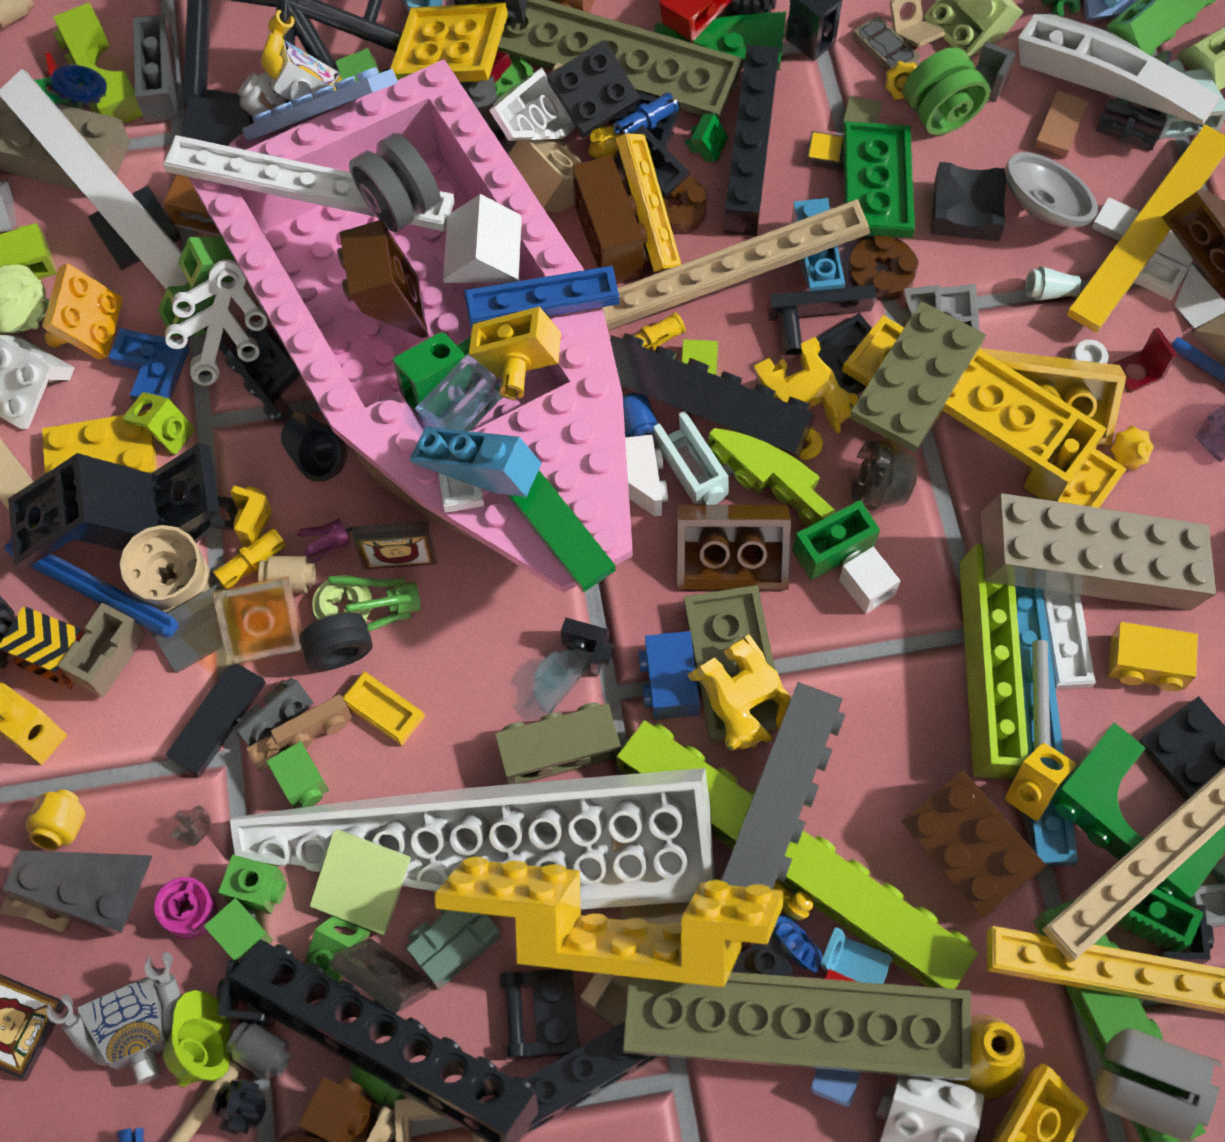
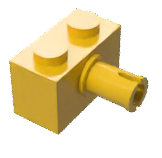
(515, 345)

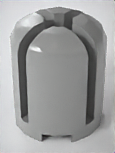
(1151, 1105)

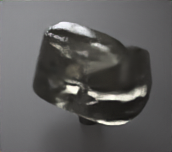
(193, 827)

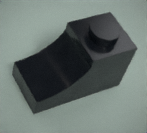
(668, 169)

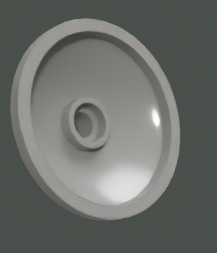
(1050, 190)

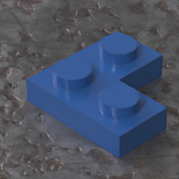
(156, 361)

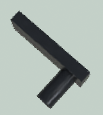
(791, 306)

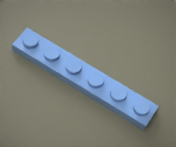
(325, 99)

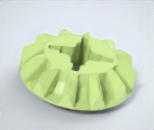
(333, 593)

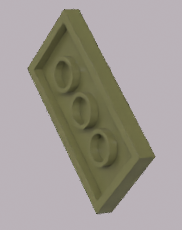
(917, 376)
(717, 623)

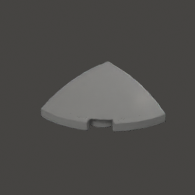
(955, 301)

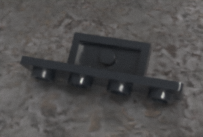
(266, 375)

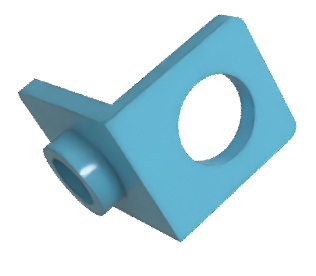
(855, 959)

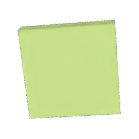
(360, 881)

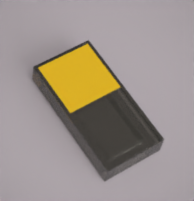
(825, 151)

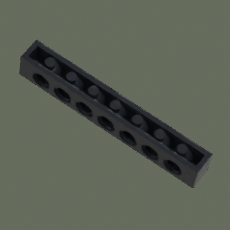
(603, 1059)
(424, 1081)

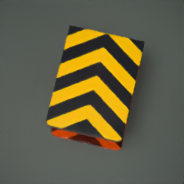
(40, 644)

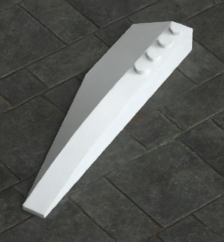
(540, 823)

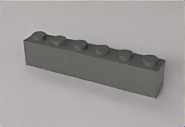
(785, 789)

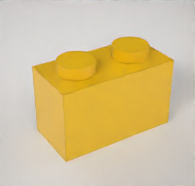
(1153, 656)

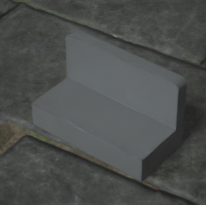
(197, 632)

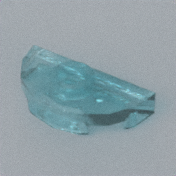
(557, 677)

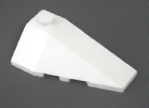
(532, 111)

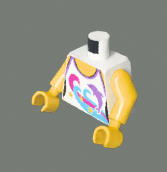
(291, 69)

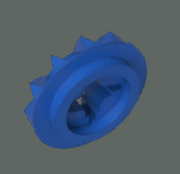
(797, 944)

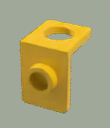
(1037, 783)

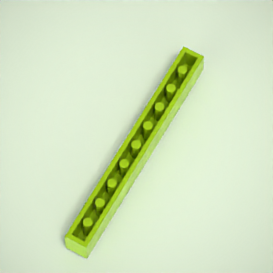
(836, 885)

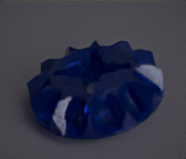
(68, 77)

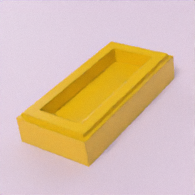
(383, 708)

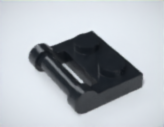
(553, 1013)

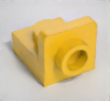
(253, 515)

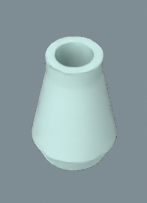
(1051, 284)

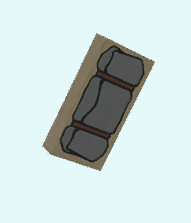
(884, 44)

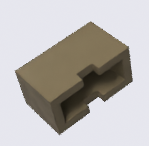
(102, 650)

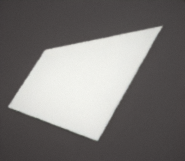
(1198, 299)

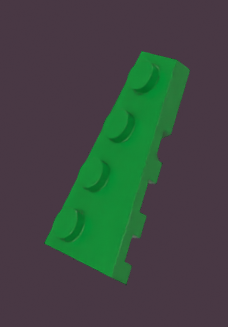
(736, 32)

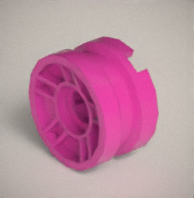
(189, 923)

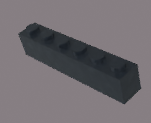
(751, 141)
(712, 396)

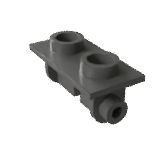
(283, 705)

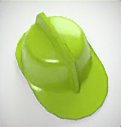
(197, 1040)

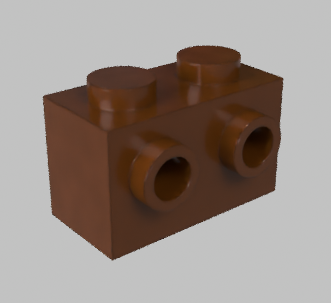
(340, 1112)

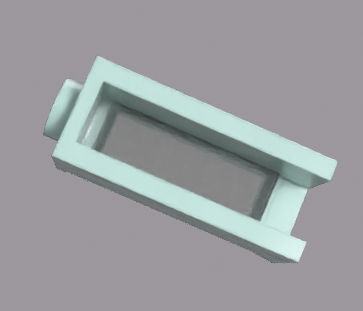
(693, 462)

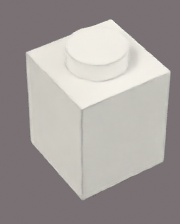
(868, 579)

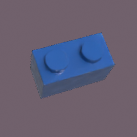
(667, 663)

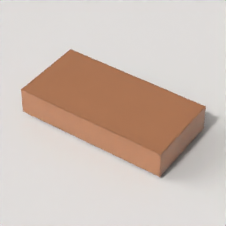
(1061, 124)

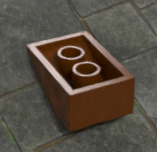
(1201, 230)
(381, 278)

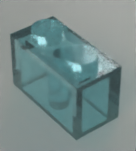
(461, 397)

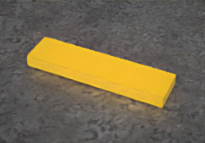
(648, 201)

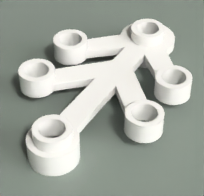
(216, 319)

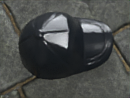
(313, 447)

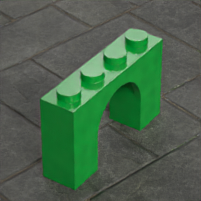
(1091, 802)

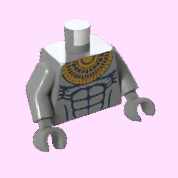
(125, 1024)

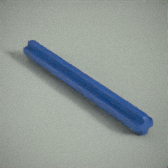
(105, 593)

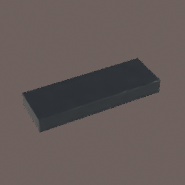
(215, 719)

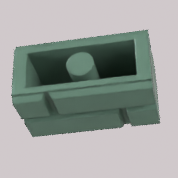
(451, 943)

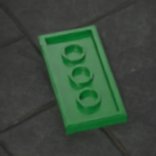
(880, 176)

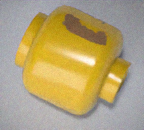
(55, 820)

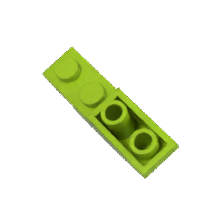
(762, 464)

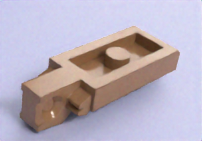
(325, 718)

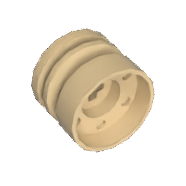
(160, 555)

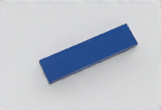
(552, 294)

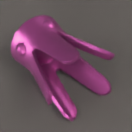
(335, 538)

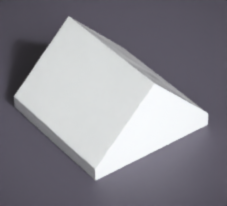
(482, 243)

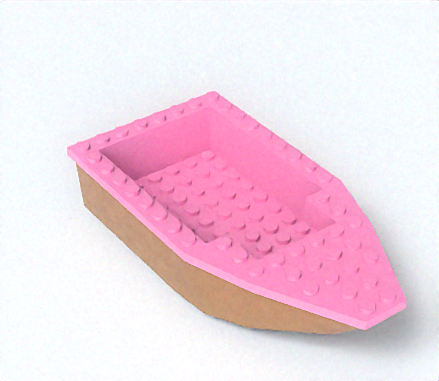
(345, 357)

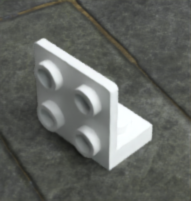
(24, 376)

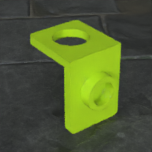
(162, 420)

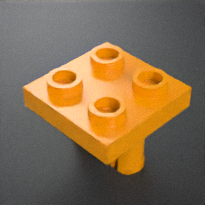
(81, 313)

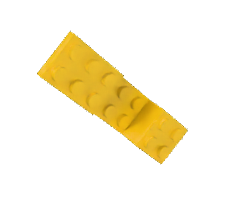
(1018, 419)
(557, 936)

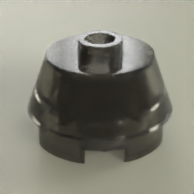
(885, 475)

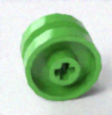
(946, 91)

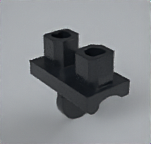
(1130, 123)

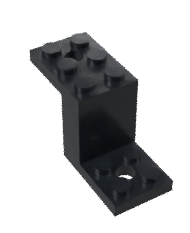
(110, 503)

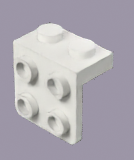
(932, 1111)

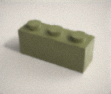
(558, 743)

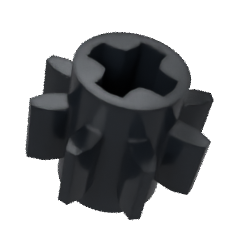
(239, 1106)

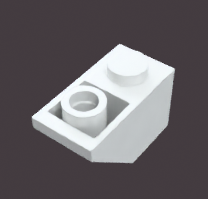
(643, 476)

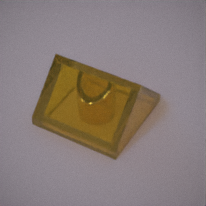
(257, 620)

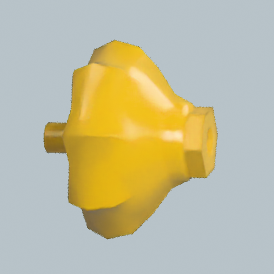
(896, 78)
(603, 142)
(1132, 447)

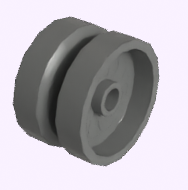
(395, 182)

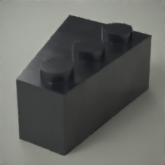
(78, 885)

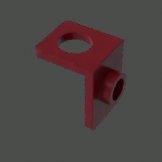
(1154, 358)

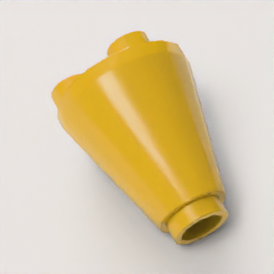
(994, 1071)

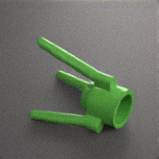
(401, 598)

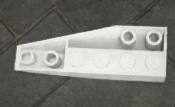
(1111, 66)

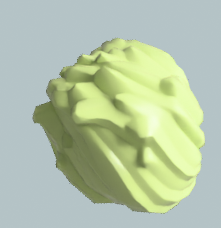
(21, 299)

